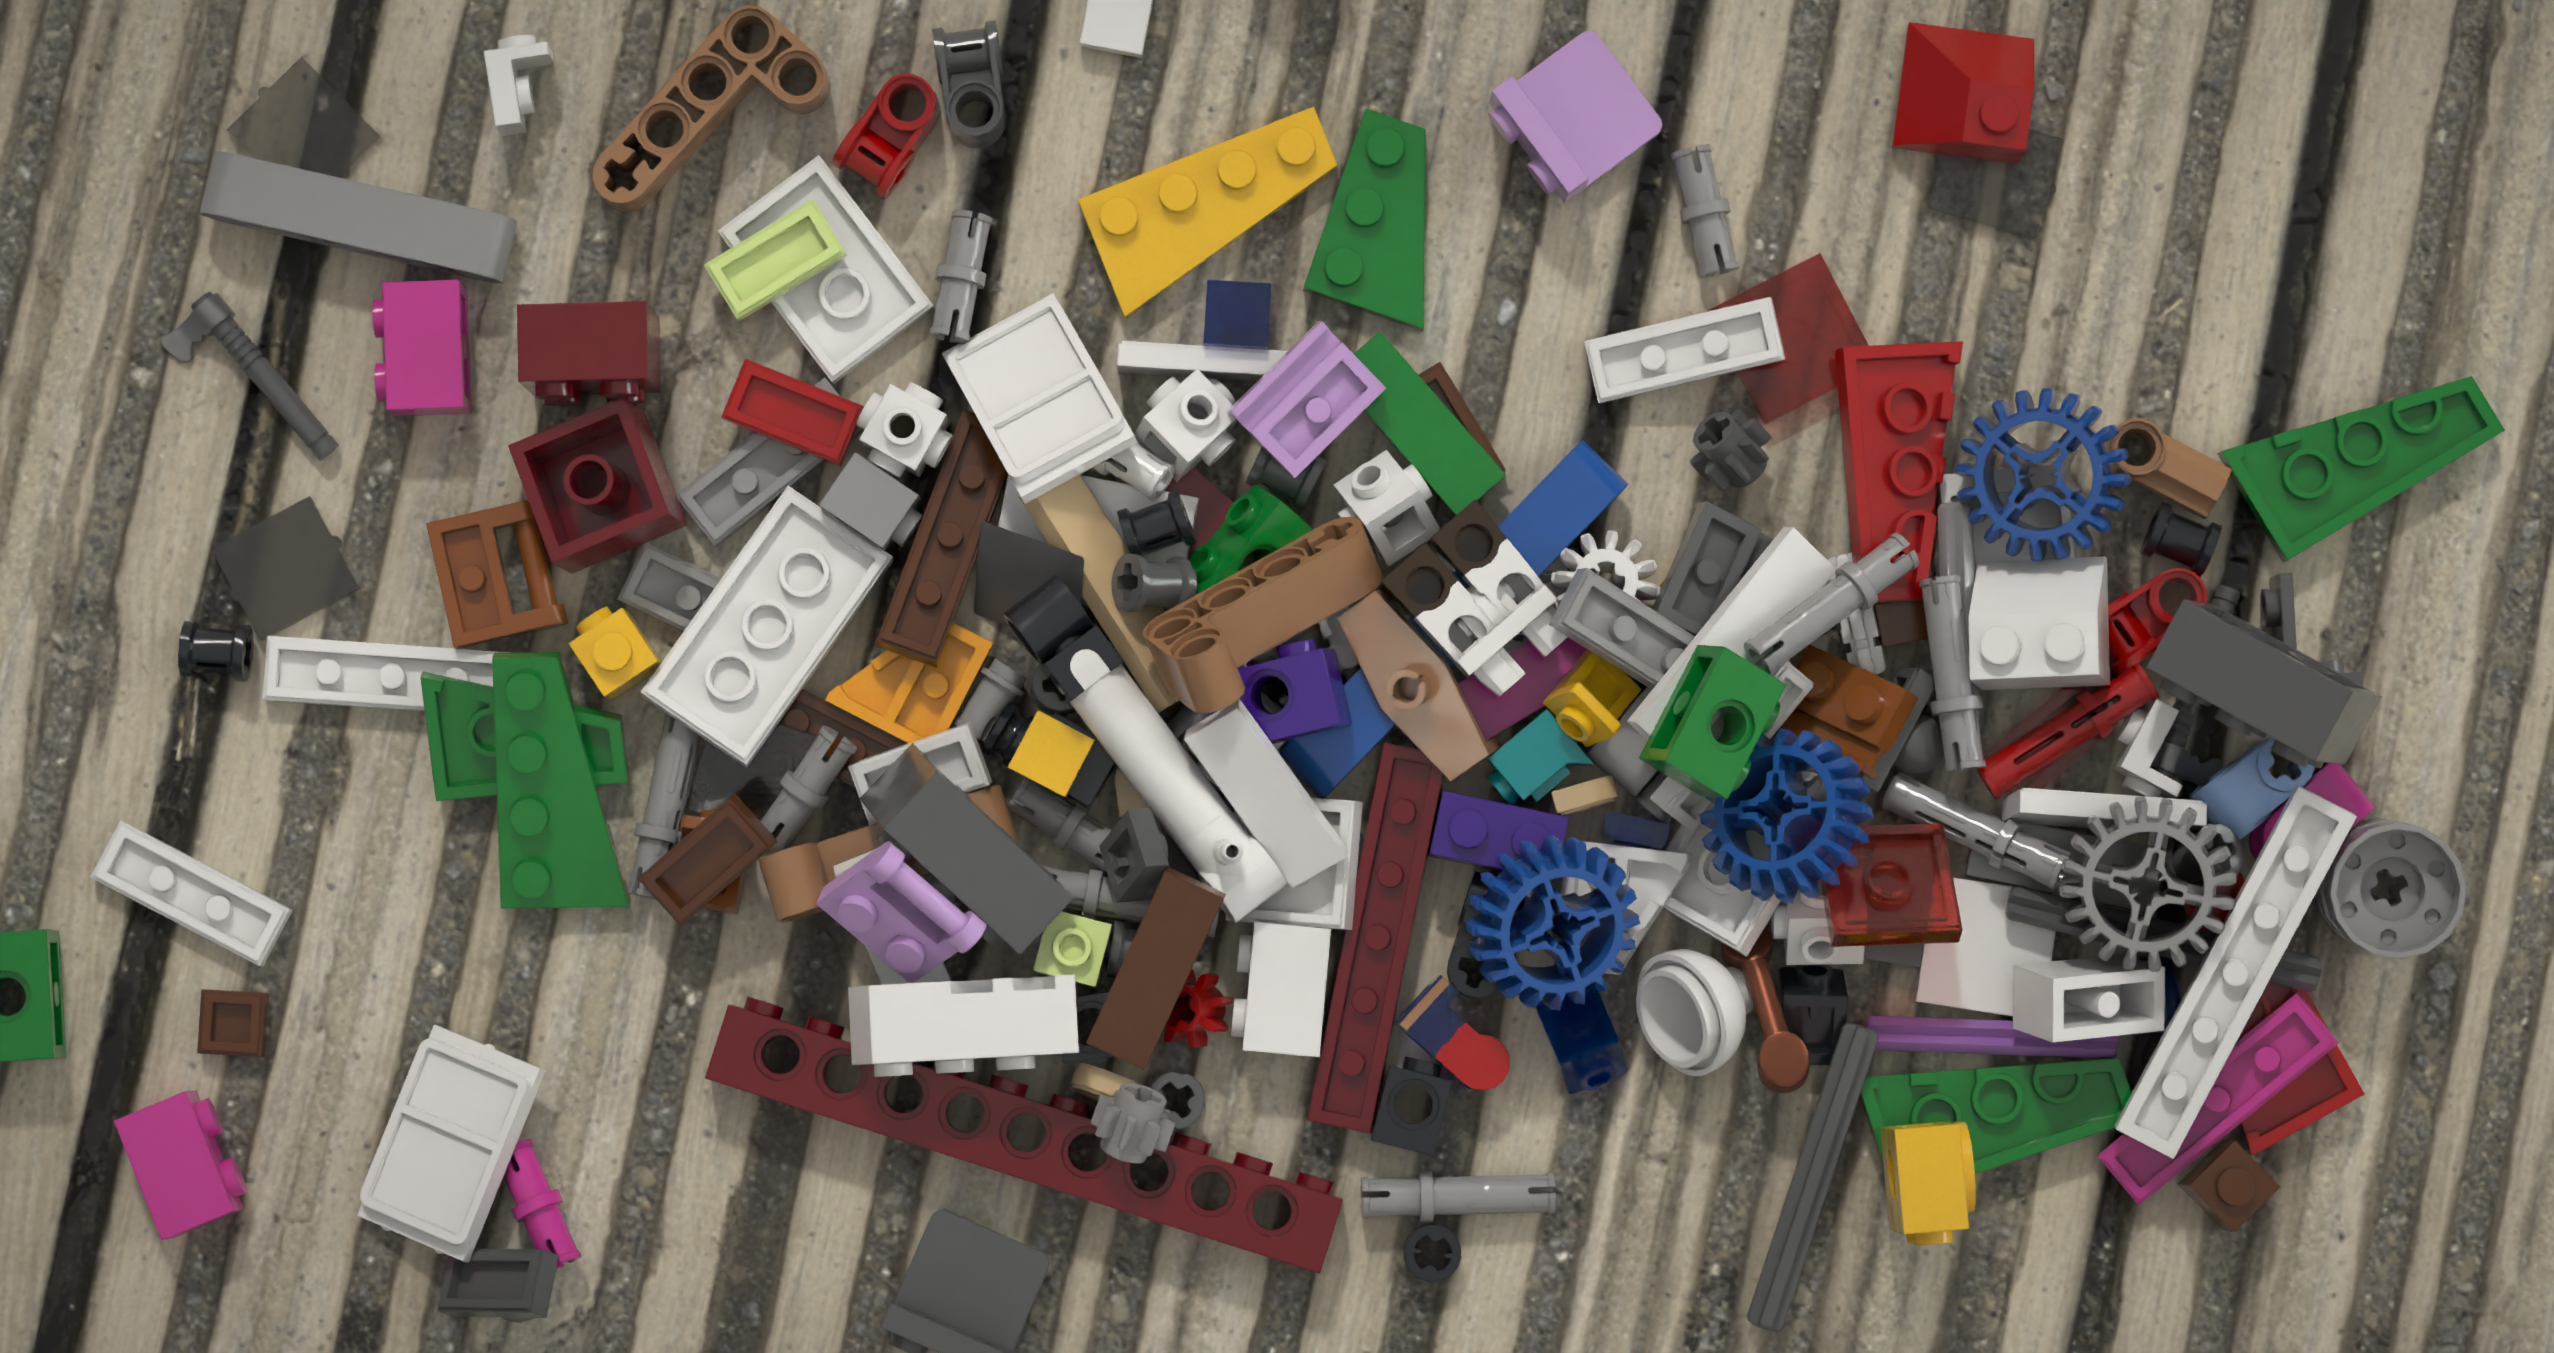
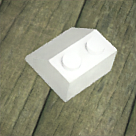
(2039, 624)

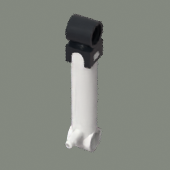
(1143, 747)

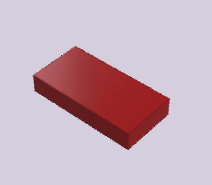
(792, 412)

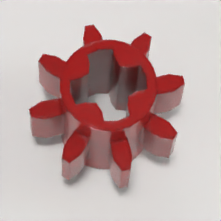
(1207, 1004)

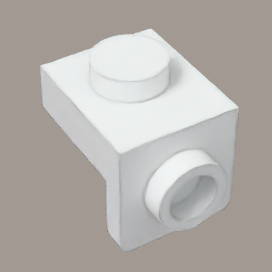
(2143, 736)

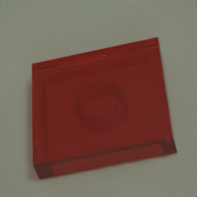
(1811, 327)
(1896, 892)

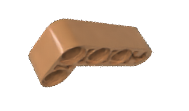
(703, 117)
(1258, 608)
(800, 872)

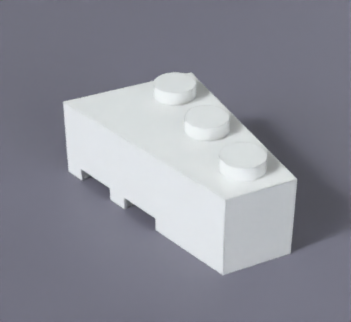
(962, 1023)

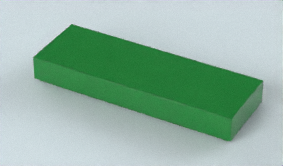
(1426, 430)

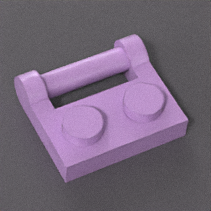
(899, 913)

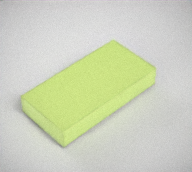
(775, 260)

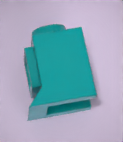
(1534, 760)

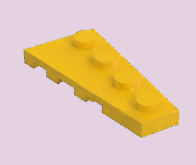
(1188, 210)

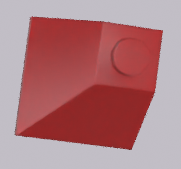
(1965, 93)

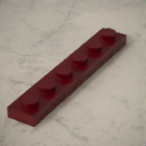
(1379, 941)

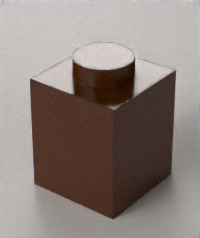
(2229, 1185)

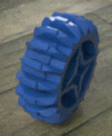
(2017, 456)
(1792, 865)
(1601, 911)

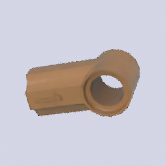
(2173, 469)

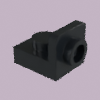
(1814, 1007)

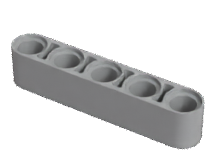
(358, 217)

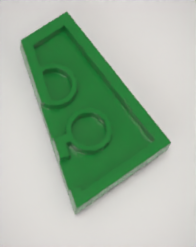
(1377, 225)
(463, 738)

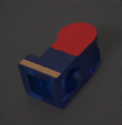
(1469, 1057)

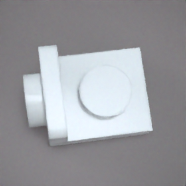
(512, 94)

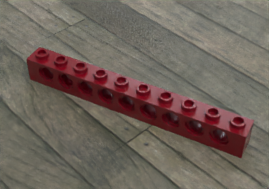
(742, 1064)

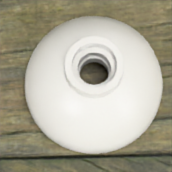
(1692, 1010)

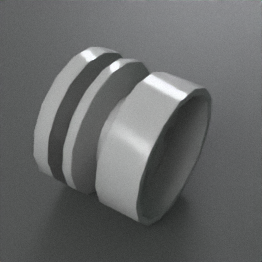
(2422, 902)

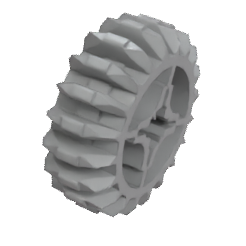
(2135, 937)

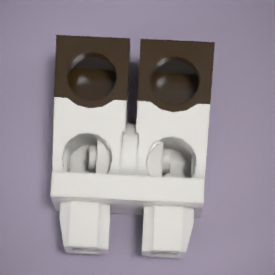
(1496, 606)

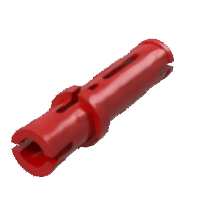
(2131, 689)

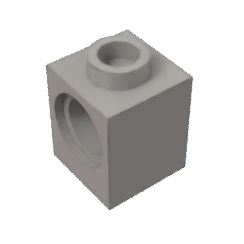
(873, 504)

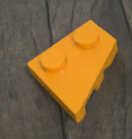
(911, 696)

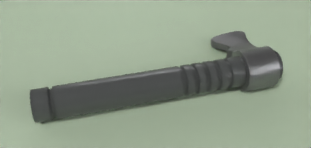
(214, 317)
(2172, 756)

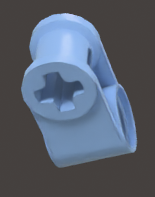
(2246, 792)

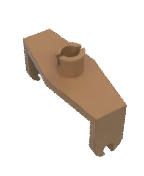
(1415, 685)

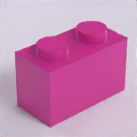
(423, 348)
(181, 1163)

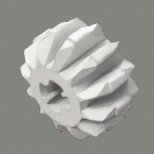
(1611, 561)

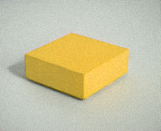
(1051, 754)

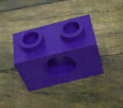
(1314, 692)

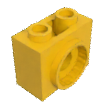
(1928, 1180)

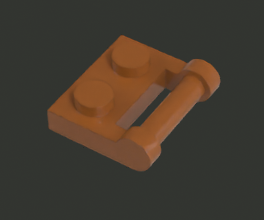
(476, 580)

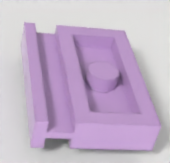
(1306, 399)

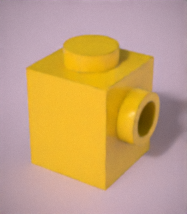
(614, 651)

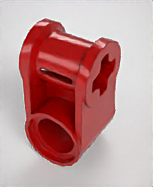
(887, 137)
(2144, 619)

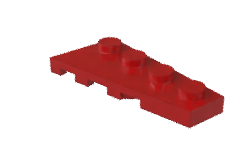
(1893, 443)
(2313, 1093)

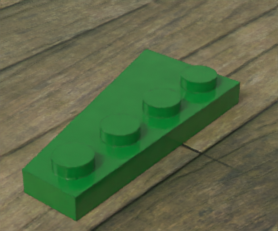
(2344, 467)
(548, 800)
(2006, 1108)

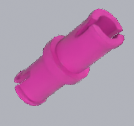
(538, 1204)

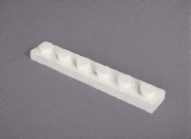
(2235, 971)

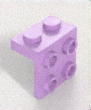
(1574, 116)

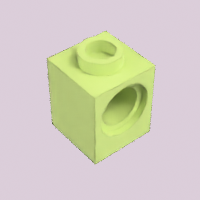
(1074, 947)

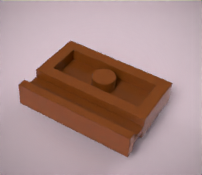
(1850, 708)

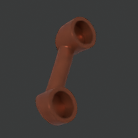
(1783, 1055)

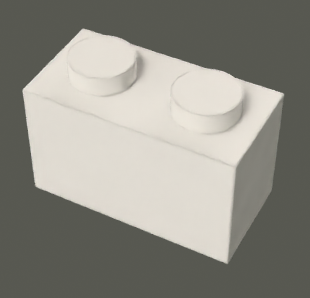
(1284, 989)
(2087, 999)

